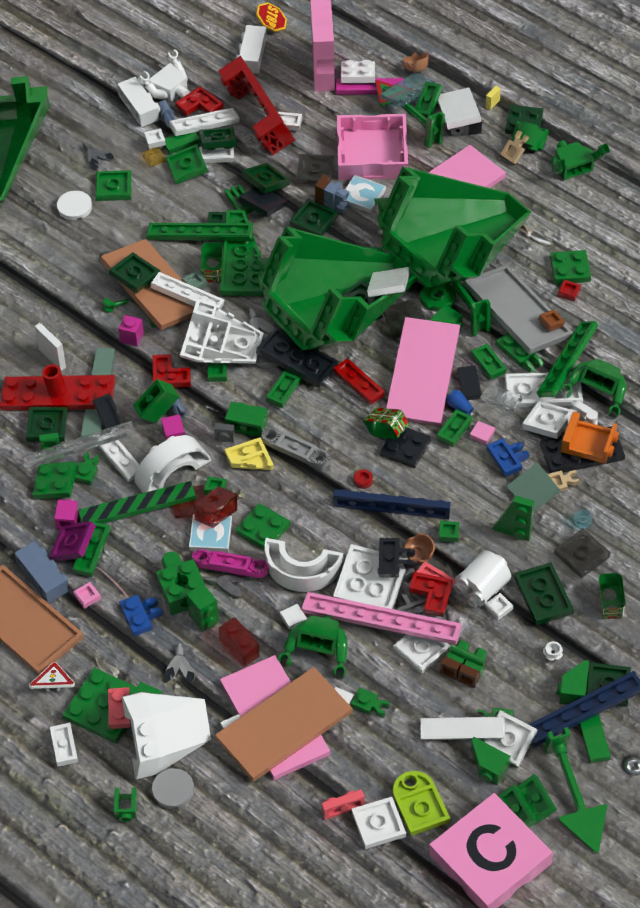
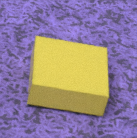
(493, 97)

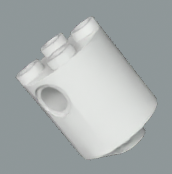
(482, 578)

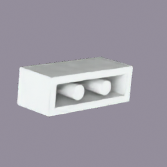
(253, 46)
(138, 101)

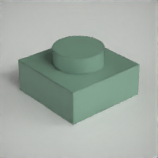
(196, 279)

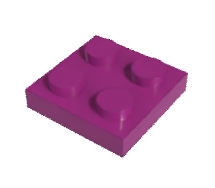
(72, 541)

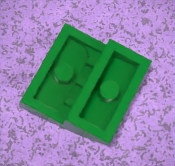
(529, 801)

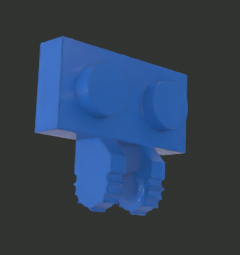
(505, 456)
(136, 613)

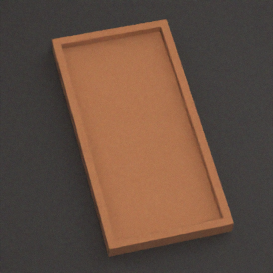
(159, 307)
(32, 625)
(283, 724)

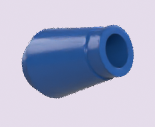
(458, 401)

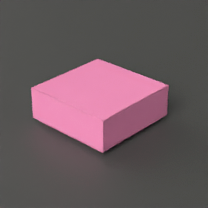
(482, 433)
(87, 595)

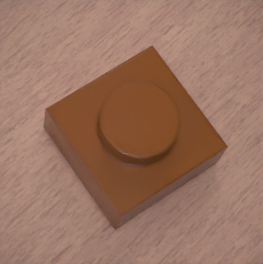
(551, 320)

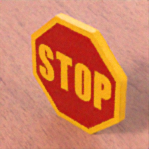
(271, 17)

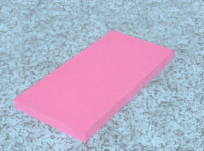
(471, 167)
(423, 370)
(253, 686)

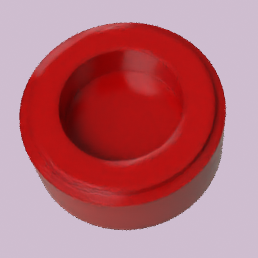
(363, 479)

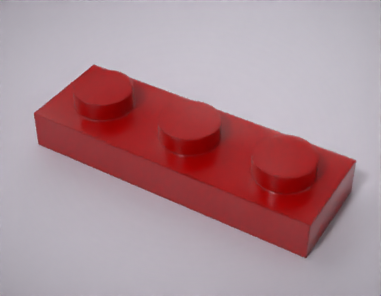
(359, 381)

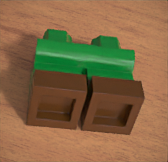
(463, 664)

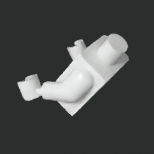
(168, 82)

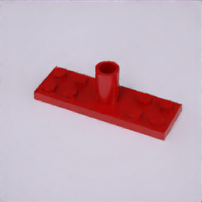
(55, 390)

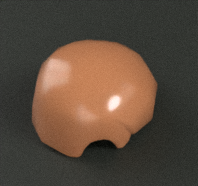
(415, 63)
(423, 547)

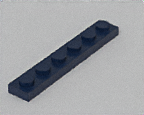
(391, 504)
(586, 707)

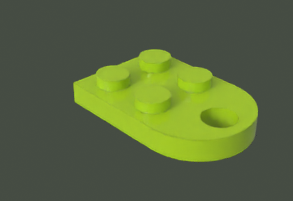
(419, 804)

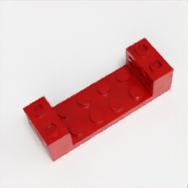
(269, 130)

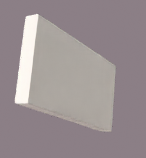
(459, 108)
(388, 282)
(528, 385)

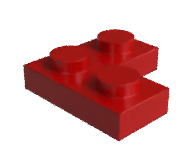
(199, 99)
(163, 371)
(435, 588)

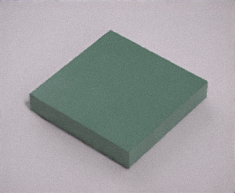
(534, 485)

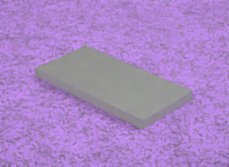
(516, 308)

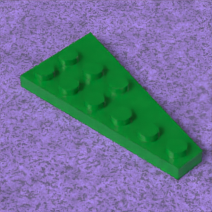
(239, 264)

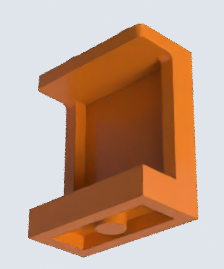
(589, 440)

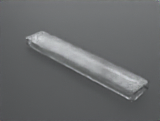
(79, 445)

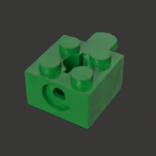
(177, 580)

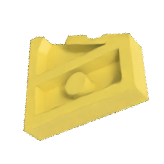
(249, 456)

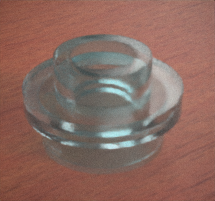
(582, 515)

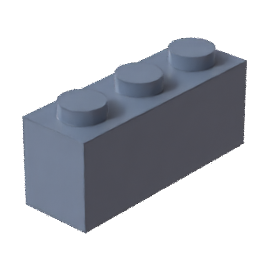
(42, 571)

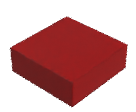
(569, 290)

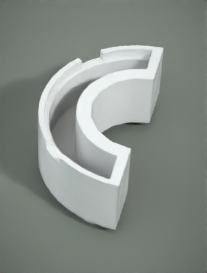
(168, 457)
(301, 575)

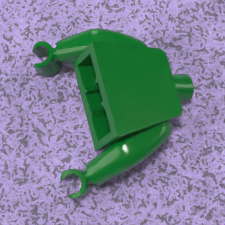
(575, 159)
(602, 377)
(319, 635)

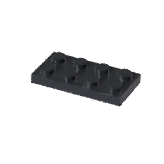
(307, 364)
(566, 462)

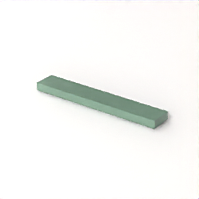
(102, 366)

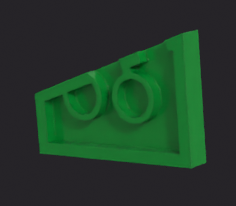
(517, 518)

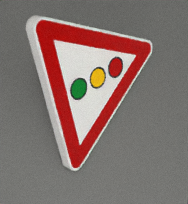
(52, 677)

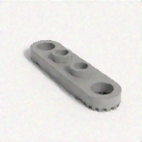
(296, 447)

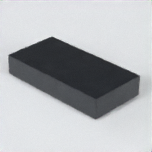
(469, 382)
(107, 411)

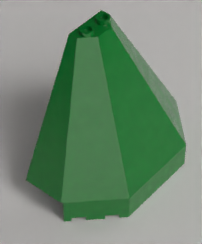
(19, 123)
(446, 226)
(307, 267)

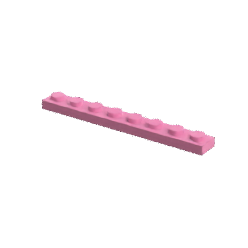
(382, 618)

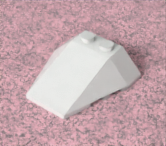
(219, 337)
(164, 729)

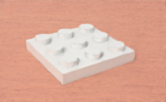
(361, 581)

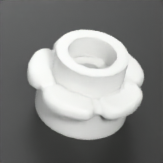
(553, 646)

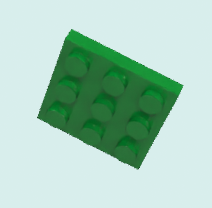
(91, 705)

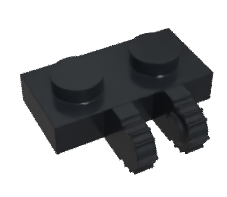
(389, 557)

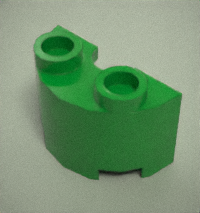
(536, 135)

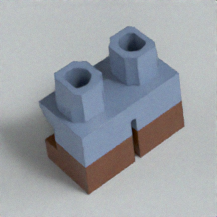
(331, 194)

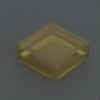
(154, 156)

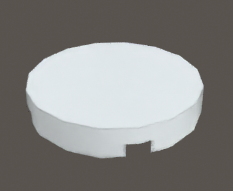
(74, 205)

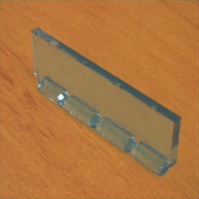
(406, 90)

